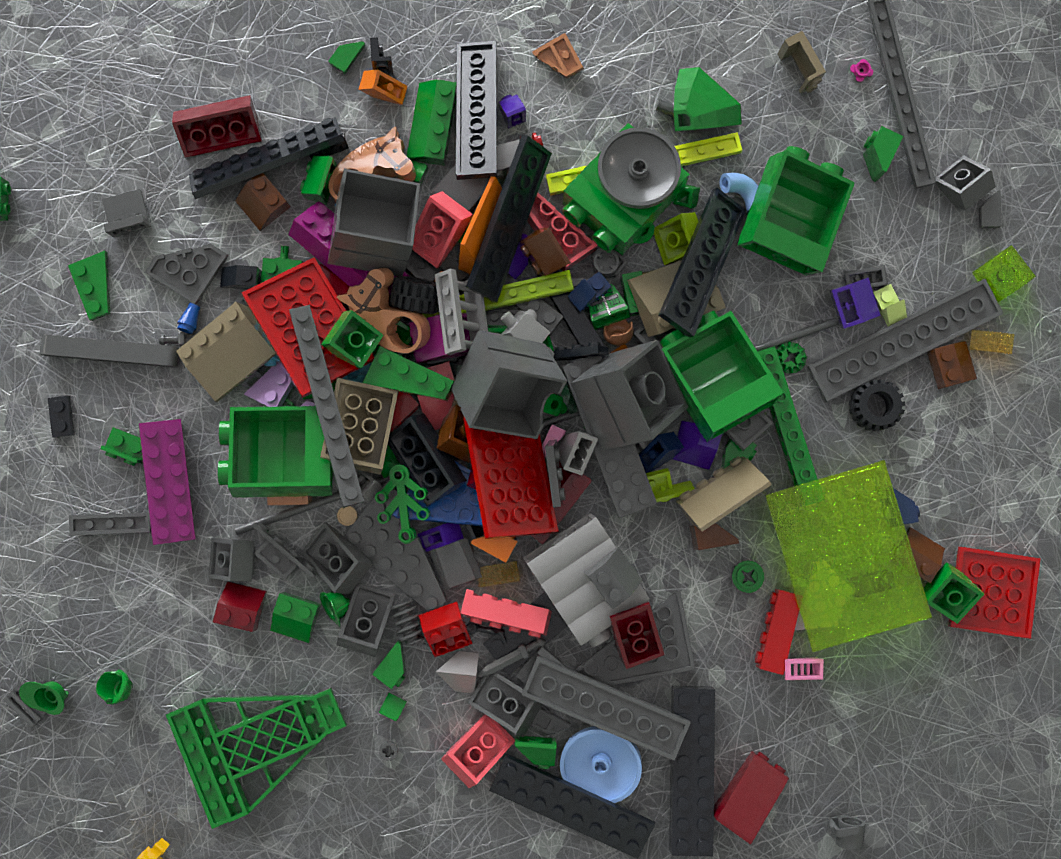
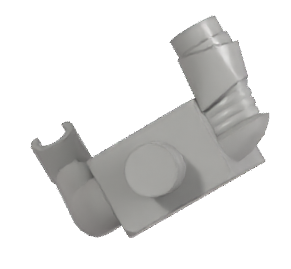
(524, 326)

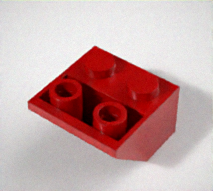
(445, 629)

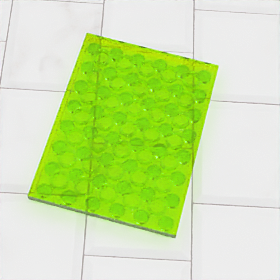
(848, 556)

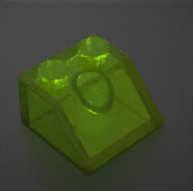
(1005, 273)

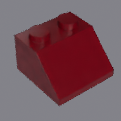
(240, 607)

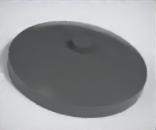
(639, 168)

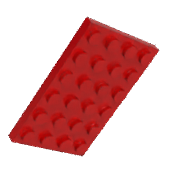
(294, 289)
(511, 484)

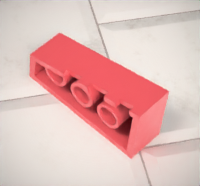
(571, 239)
(506, 613)

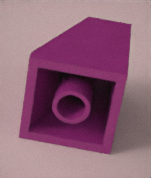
(434, 348)

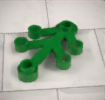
(402, 500)

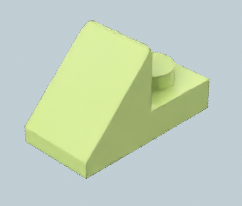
(889, 305)

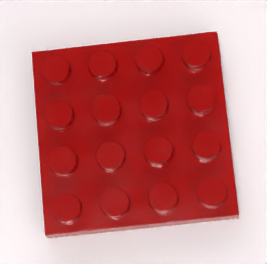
(1008, 591)

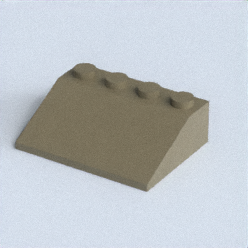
(651, 291)
(226, 351)
(366, 420)
(722, 493)

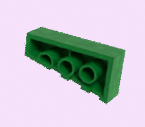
(406, 376)

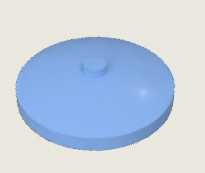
(601, 763)

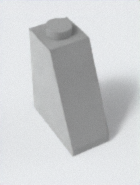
(576, 451)

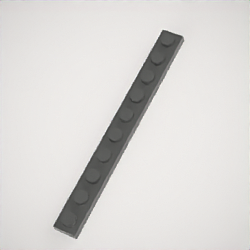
(901, 93)
(326, 406)

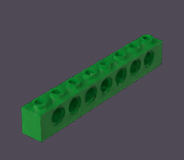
(788, 425)

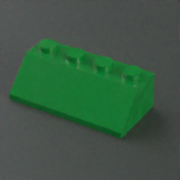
(432, 122)

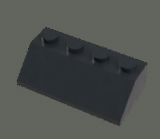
(416, 448)

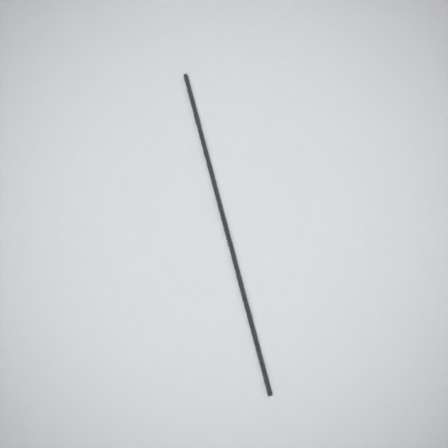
(547, 422)

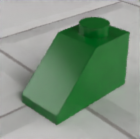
(392, 667)

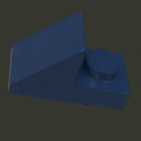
(589, 291)

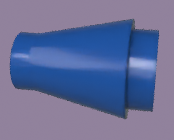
(188, 320)

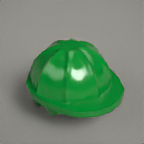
(114, 687)

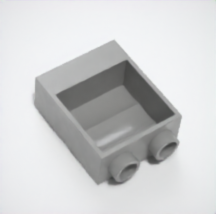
(561, 573)

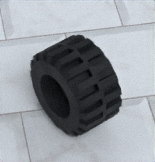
(414, 295)
(892, 400)

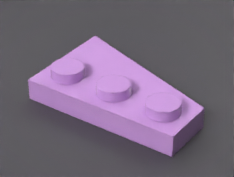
(272, 387)

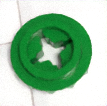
(800, 359)
(757, 575)

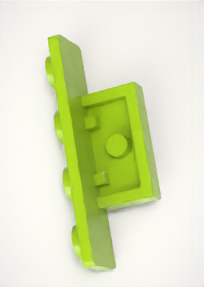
(662, 485)

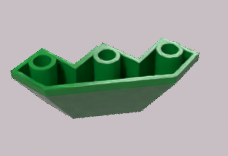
(703, 102)

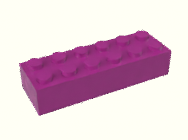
(314, 232)
(166, 481)

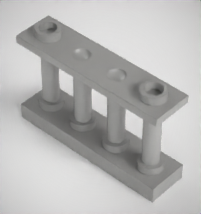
(451, 315)

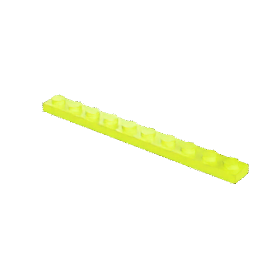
(689, 154)

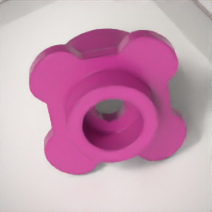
(867, 71)

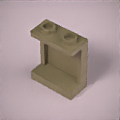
(805, 59)

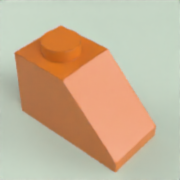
(382, 86)
(498, 547)

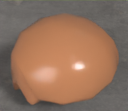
(619, 332)

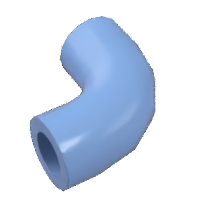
(739, 184)

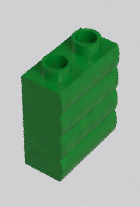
(796, 211)
(613, 223)
(720, 374)
(274, 453)

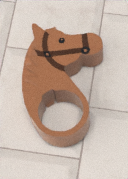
(377, 157)
(372, 305)

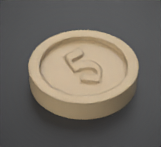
(347, 516)

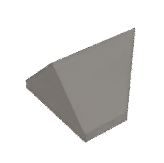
(461, 671)

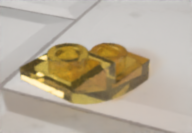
(991, 341)
(498, 574)

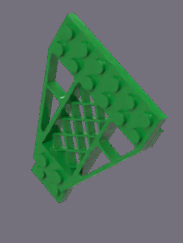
(208, 756)

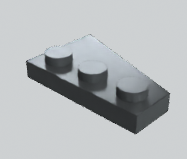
(555, 473)

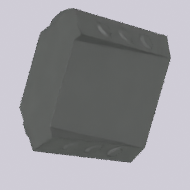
(456, 564)

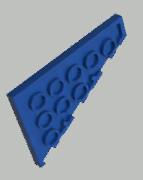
(455, 508)

